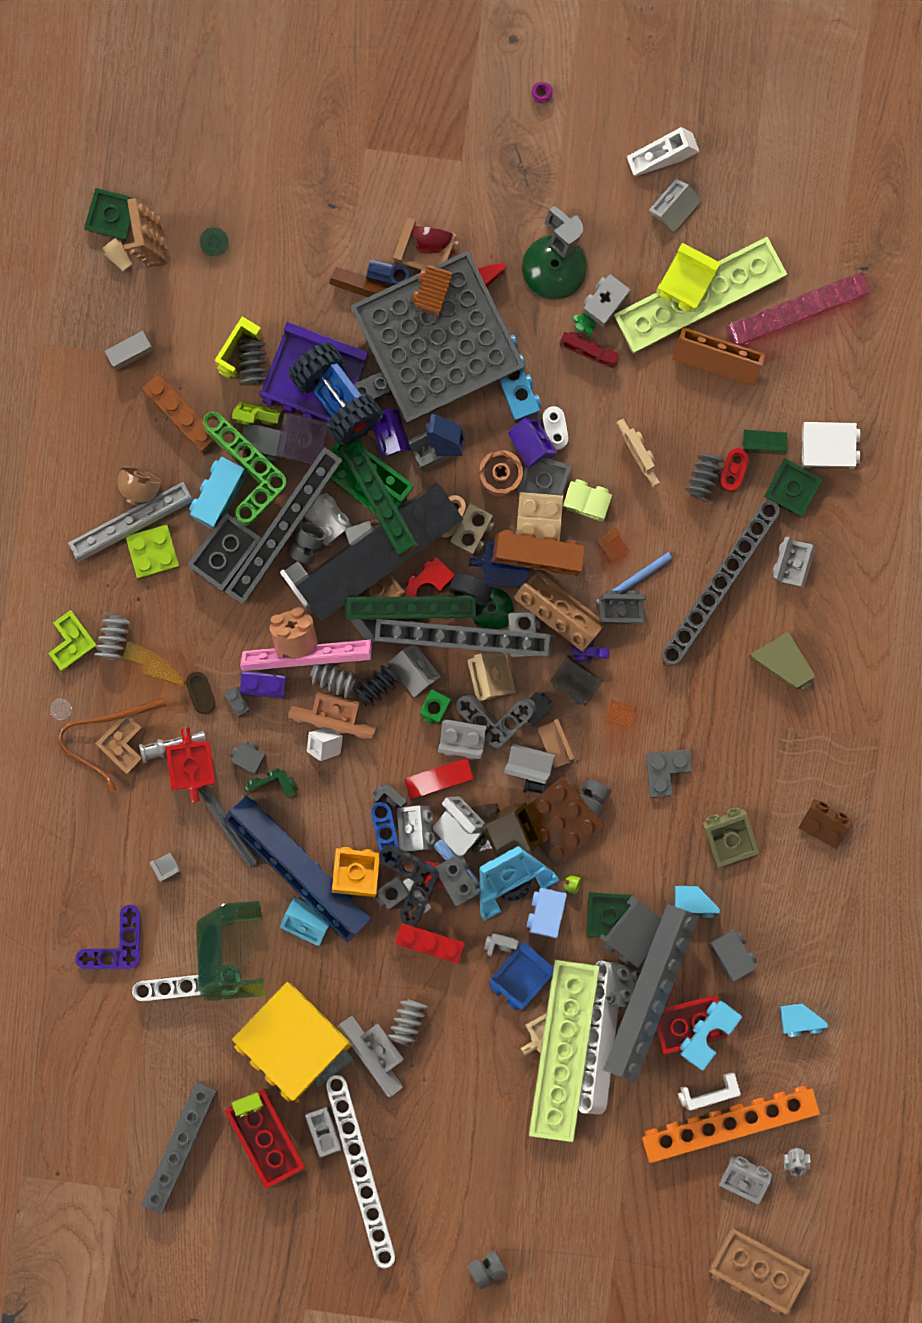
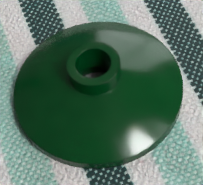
(499, 618)

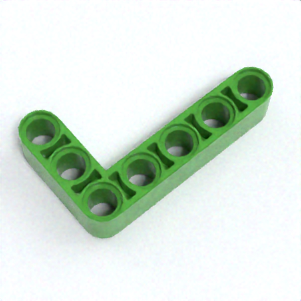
(248, 464)

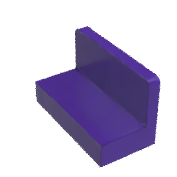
(391, 434)
(531, 441)

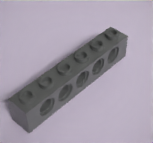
(179, 1147)

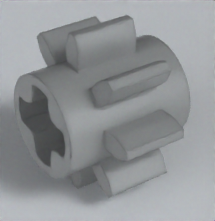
(797, 1162)

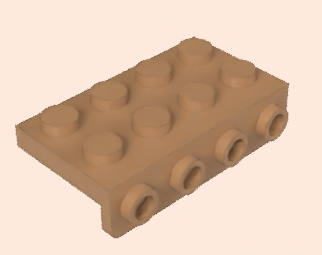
(148, 239)
(559, 610)
(758, 1272)

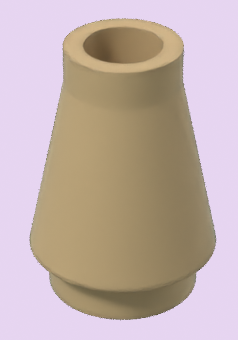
(115, 252)

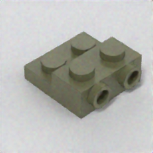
(730, 837)

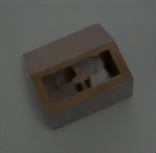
(511, 829)

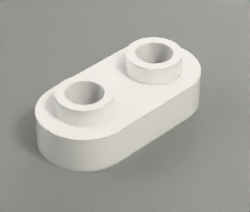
(555, 427)

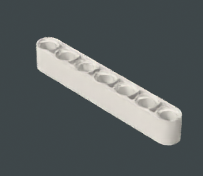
(600, 1041)

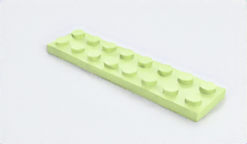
(735, 279)
(563, 1050)

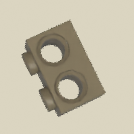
(467, 528)

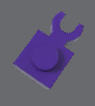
(589, 652)

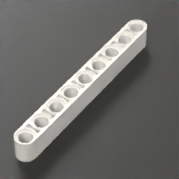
(360, 1182)

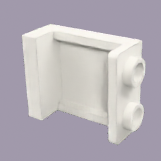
(830, 445)
(730, 1091)

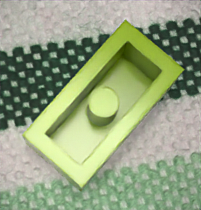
(246, 1104)

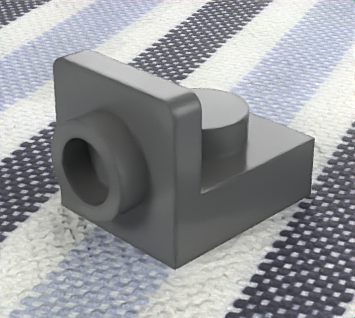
(393, 798)

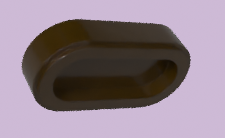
(200, 693)

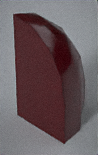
(431, 239)

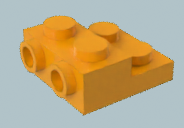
(355, 872)

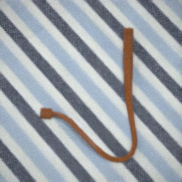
(118, 715)

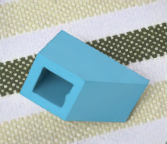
(694, 901)
(800, 1018)

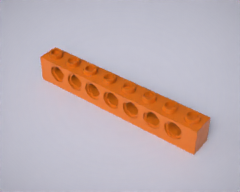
(806, 1109)

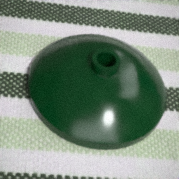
(551, 281)

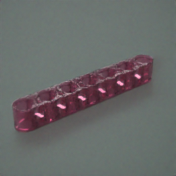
(798, 309)

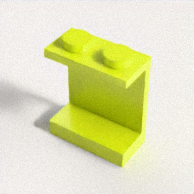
(688, 278)
(243, 327)

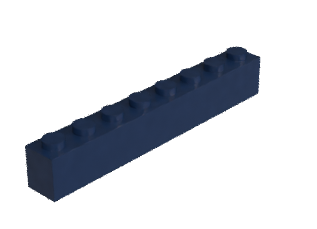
(296, 868)

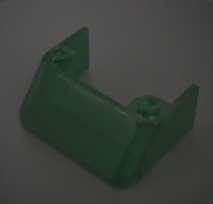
(220, 980)

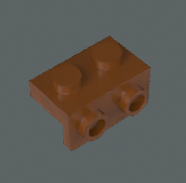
(825, 823)

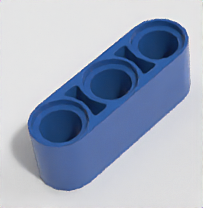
(380, 824)

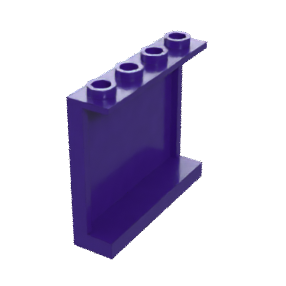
(280, 388)

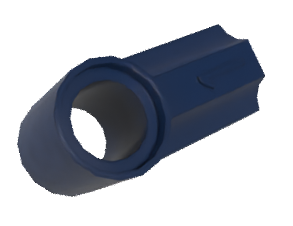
(385, 272)

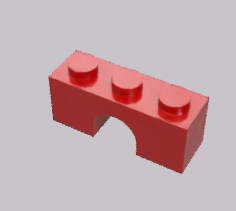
(433, 574)
(429, 943)

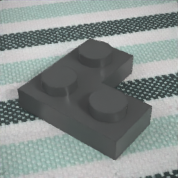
(660, 767)

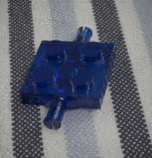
(499, 574)

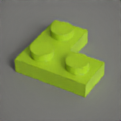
(248, 413)
(77, 641)

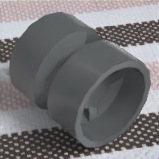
(306, 543)
(594, 795)
(487, 1269)

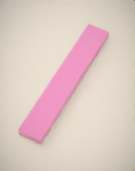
(320, 655)

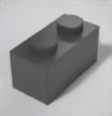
(236, 701)

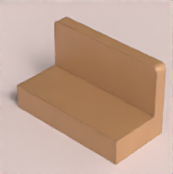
(556, 743)

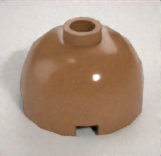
(137, 486)

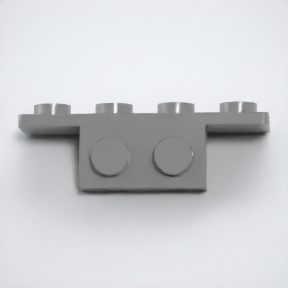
(375, 1052)

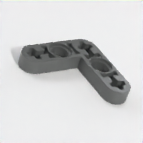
(498, 726)

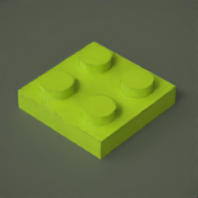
(152, 551)

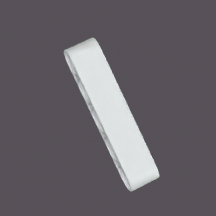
(176, 990)

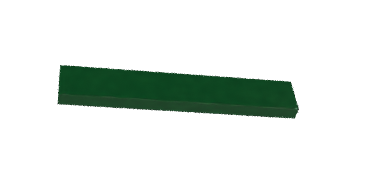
(379, 497)
(410, 607)

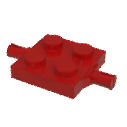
(190, 765)

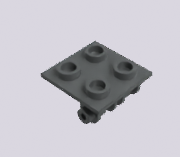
(624, 980)

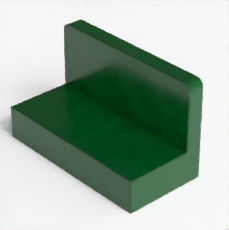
(765, 442)

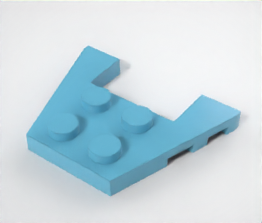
(506, 874)

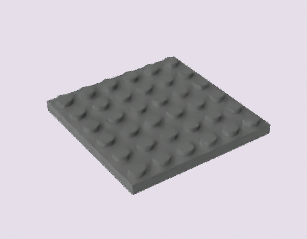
(434, 357)

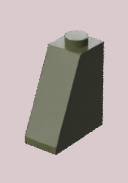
(785, 662)

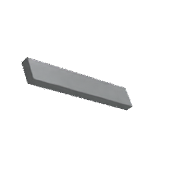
(130, 522)

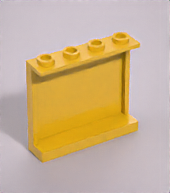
(290, 1042)

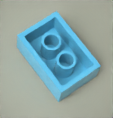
(217, 492)

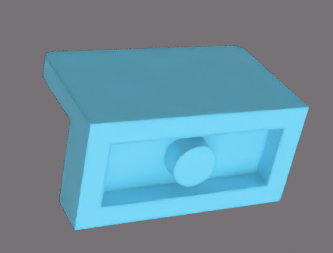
(304, 922)

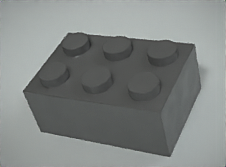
(224, 553)

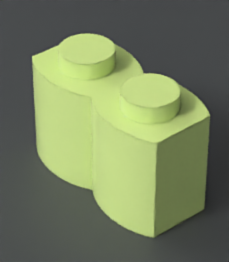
(587, 500)

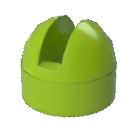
(574, 884)

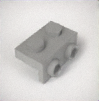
(793, 562)

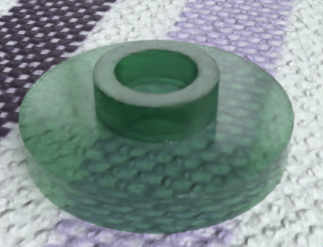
(214, 241)

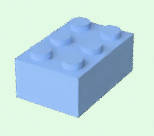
(547, 912)

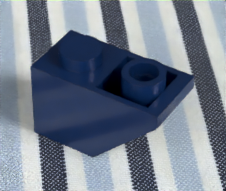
(445, 436)

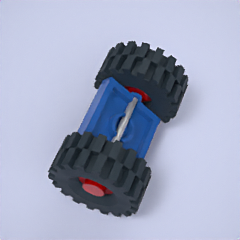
(350, 411)

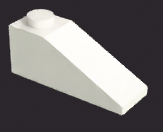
(663, 152)

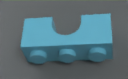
(719, 1017)

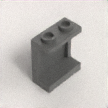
(633, 933)

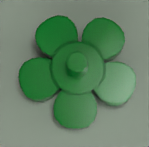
(584, 323)

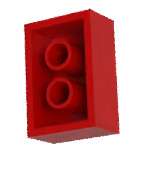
(679, 1021)

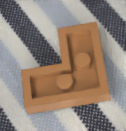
(115, 744)

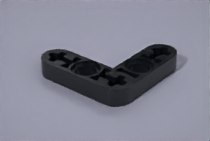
(417, 876)

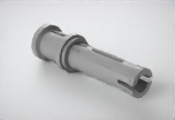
(158, 748)

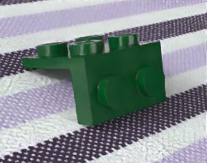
(288, 784)

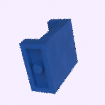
(521, 976)

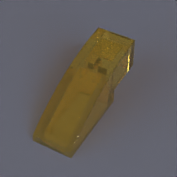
(152, 664)

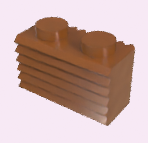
(432, 291)

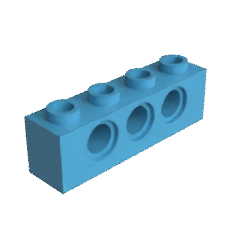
(518, 408)

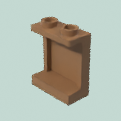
(409, 256)

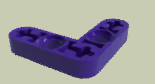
(118, 954)

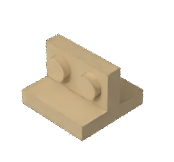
(491, 675)

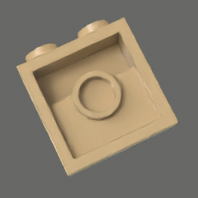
(539, 515)

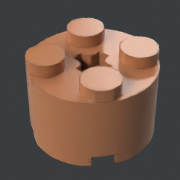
(496, 462)
(293, 633)

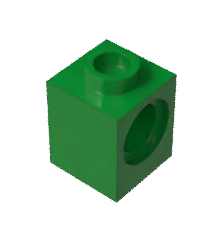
(434, 697)

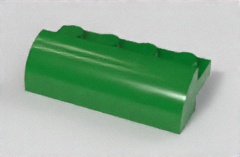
(397, 485)

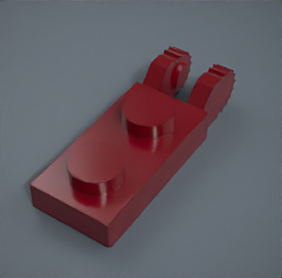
(589, 350)

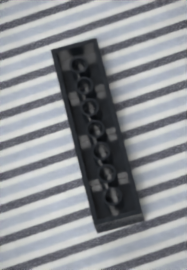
(373, 555)

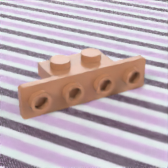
(333, 713)

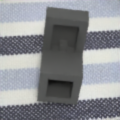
(565, 231)

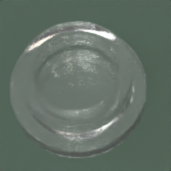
(60, 709)

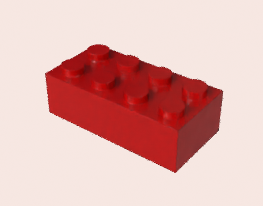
(267, 1142)

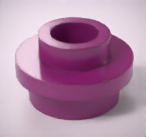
(542, 86)

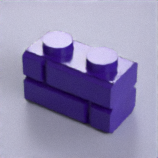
(263, 685)

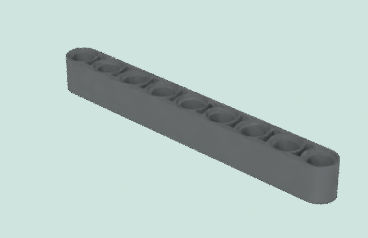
(724, 573)

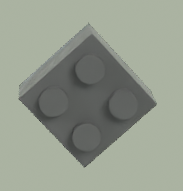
(733, 955)

